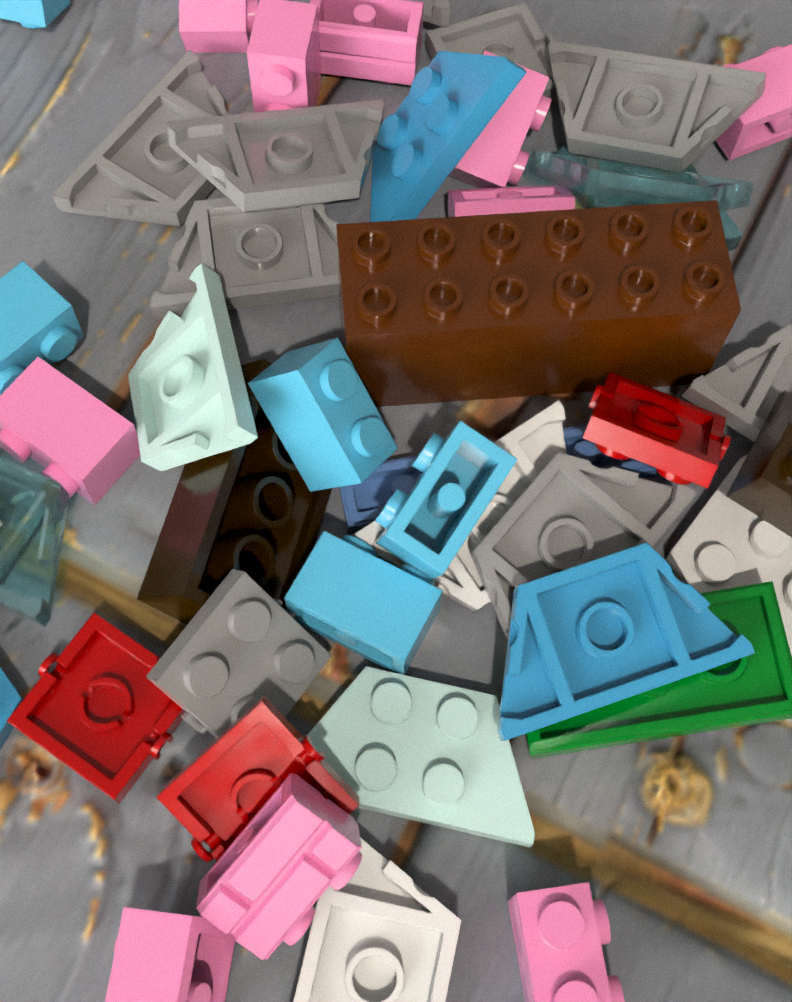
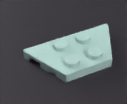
(191, 384)
(426, 755)

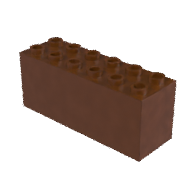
(534, 301)

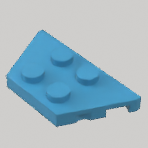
(435, 129)
(604, 638)

